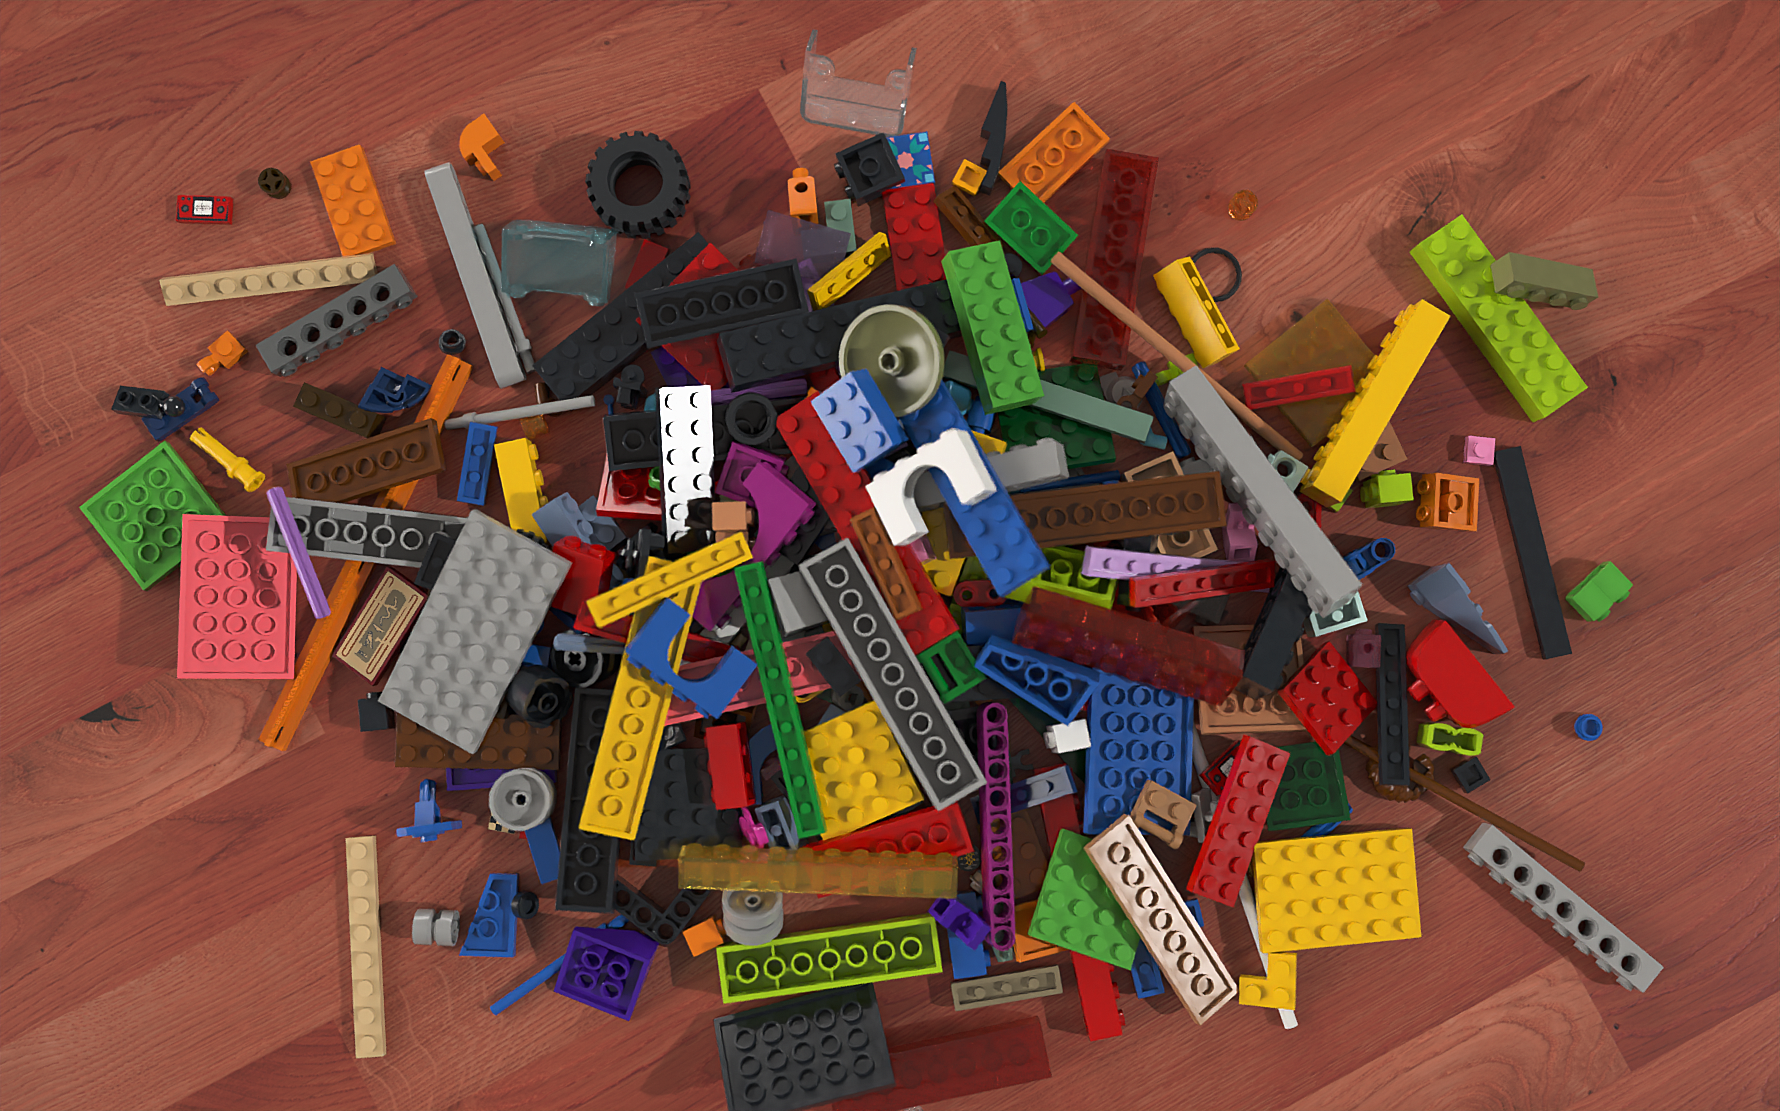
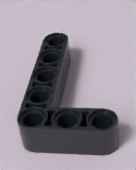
(659, 915)

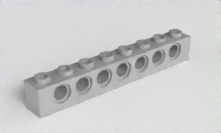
(1640, 968)

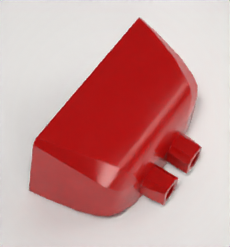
(1453, 679)

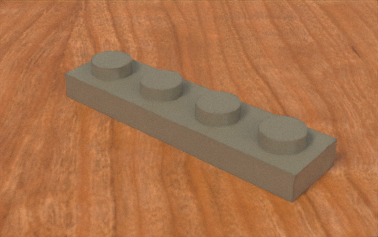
(1006, 987)

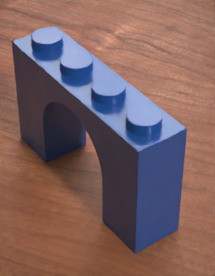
(709, 692)

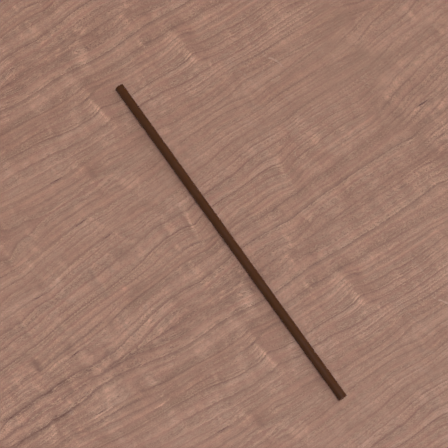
(1476, 809)

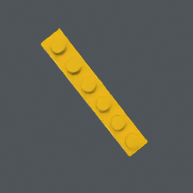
(669, 579)

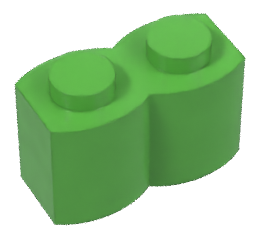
(1599, 592)

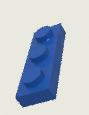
(477, 463)

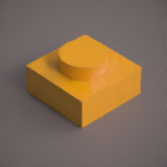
(969, 177)

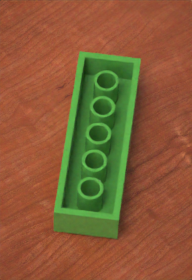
(992, 327)

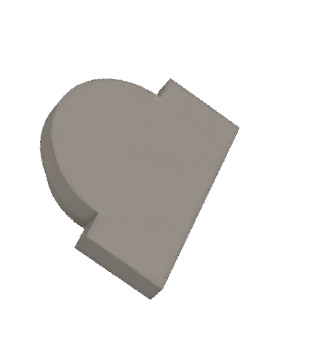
(1116, 387)

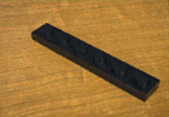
(1392, 707)

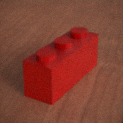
(730, 765)

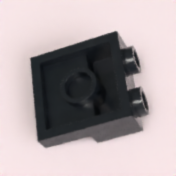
(868, 169)

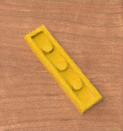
(849, 272)

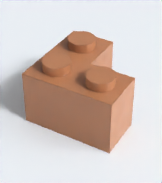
(733, 518)

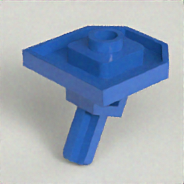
(428, 816)

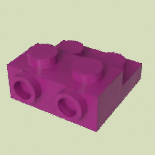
(738, 466)

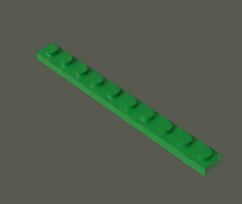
(780, 699)

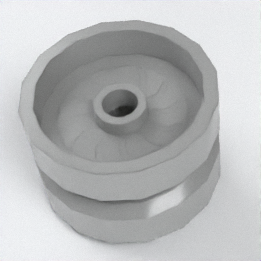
(510, 788)
(752, 915)

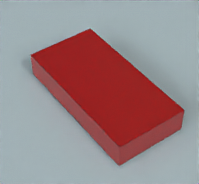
(648, 257)

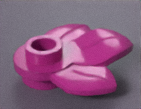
(754, 832)

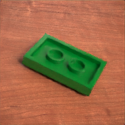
(1030, 227)

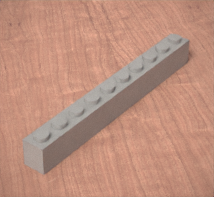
(1015, 469)

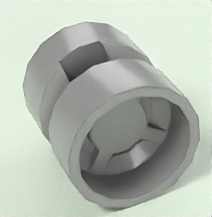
(434, 926)

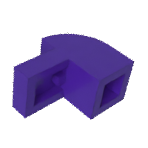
(961, 920)

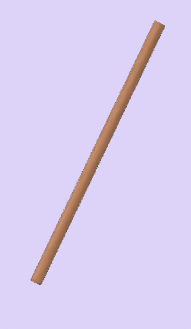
(1171, 352)

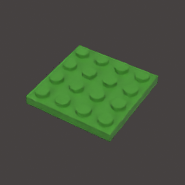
(144, 513)
(1079, 908)

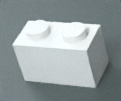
(1067, 738)

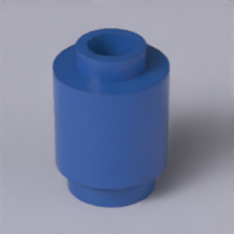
(978, 420)

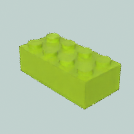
(1066, 579)

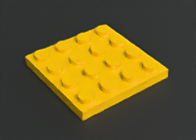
(859, 770)

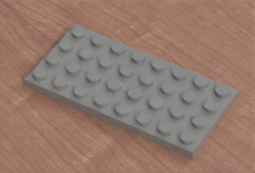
(474, 631)

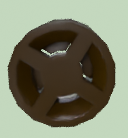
(268, 180)

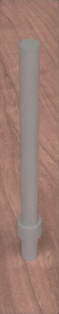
(521, 344)
(520, 412)

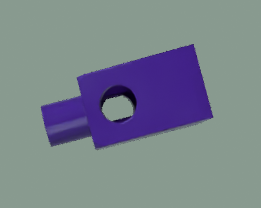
(1049, 297)

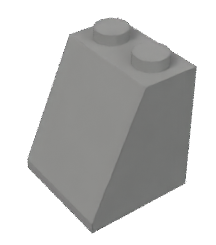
(795, 604)

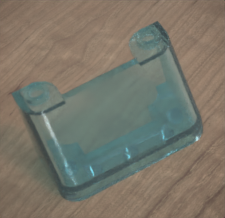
(557, 259)

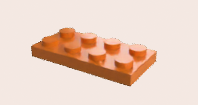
(1056, 153)
(353, 202)

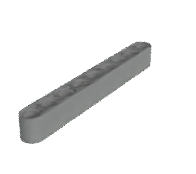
(475, 275)

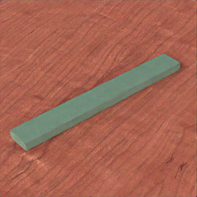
(1067, 403)

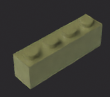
(1544, 281)

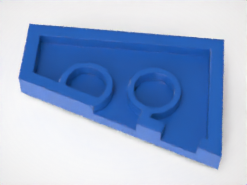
(494, 924)

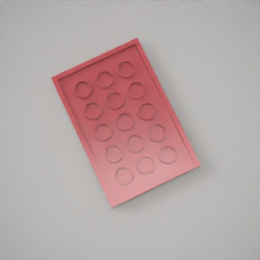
(234, 601)

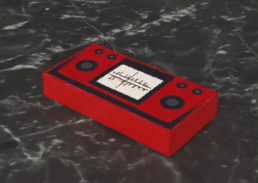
(204, 209)
(1218, 771)

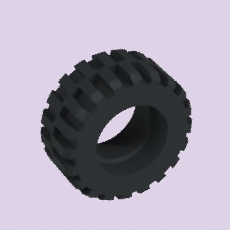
(619, 157)

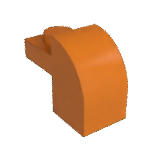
(477, 142)

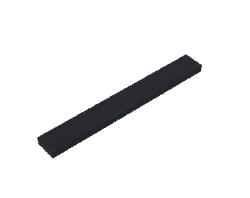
(1532, 553)

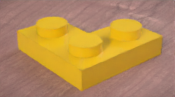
(1276, 989)

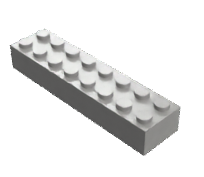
(363, 532)

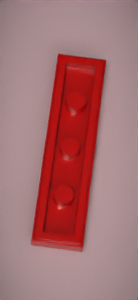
(1299, 387)

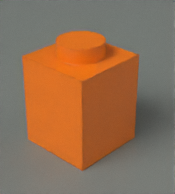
(705, 935)

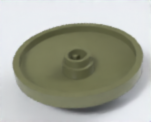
(898, 352)

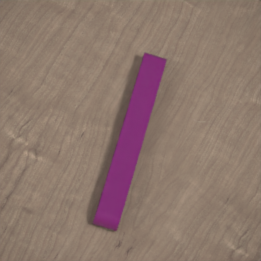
(1003, 836)

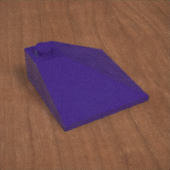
(606, 968)

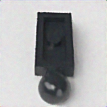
(147, 403)

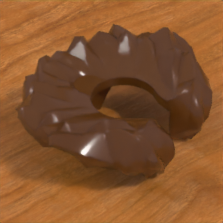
(1421, 764)

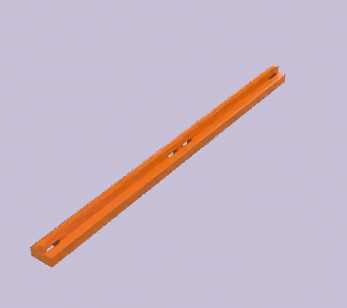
(351, 582)

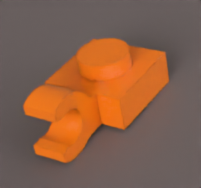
(224, 351)

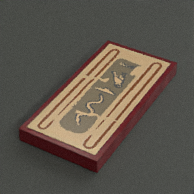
(381, 626)

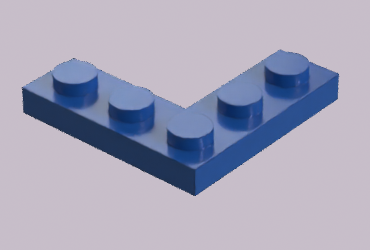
(1145, 969)

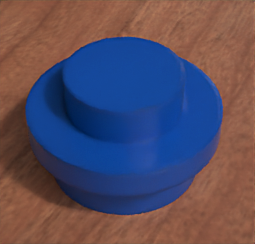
(1588, 727)

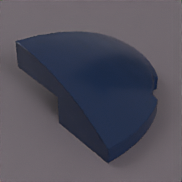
(393, 392)

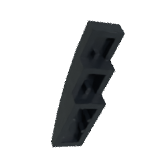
(995, 132)

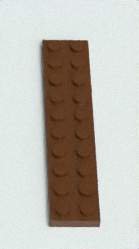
(1111, 512)

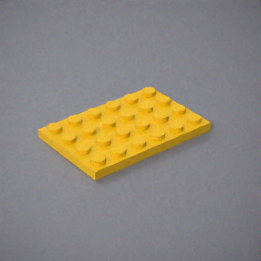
(1336, 890)

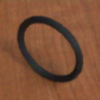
(1236, 264)

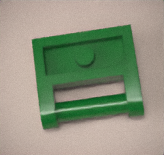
(957, 661)

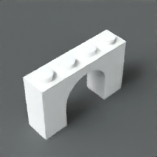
(894, 490)

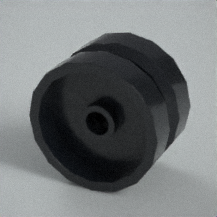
(583, 668)

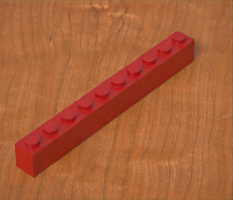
(1092, 975)

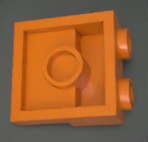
(1448, 502)

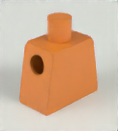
(803, 196)

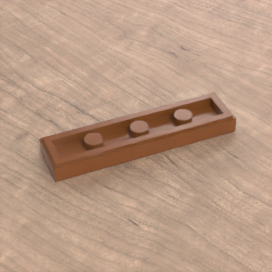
(886, 564)

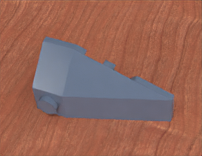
(1446, 596)

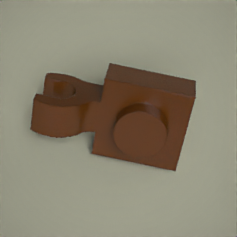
(1141, 386)

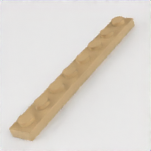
(268, 279)
(365, 946)

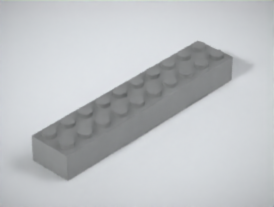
(1260, 493)
(892, 674)

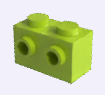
(1387, 489)

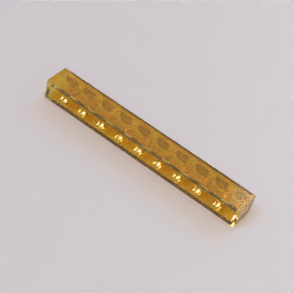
(818, 871)

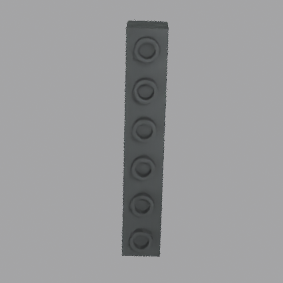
(276, 347)

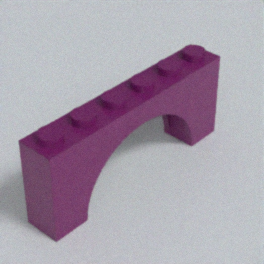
(780, 513)

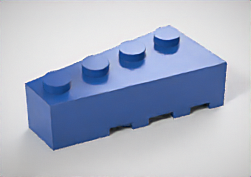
(1038, 677)

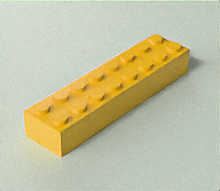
(1374, 403)

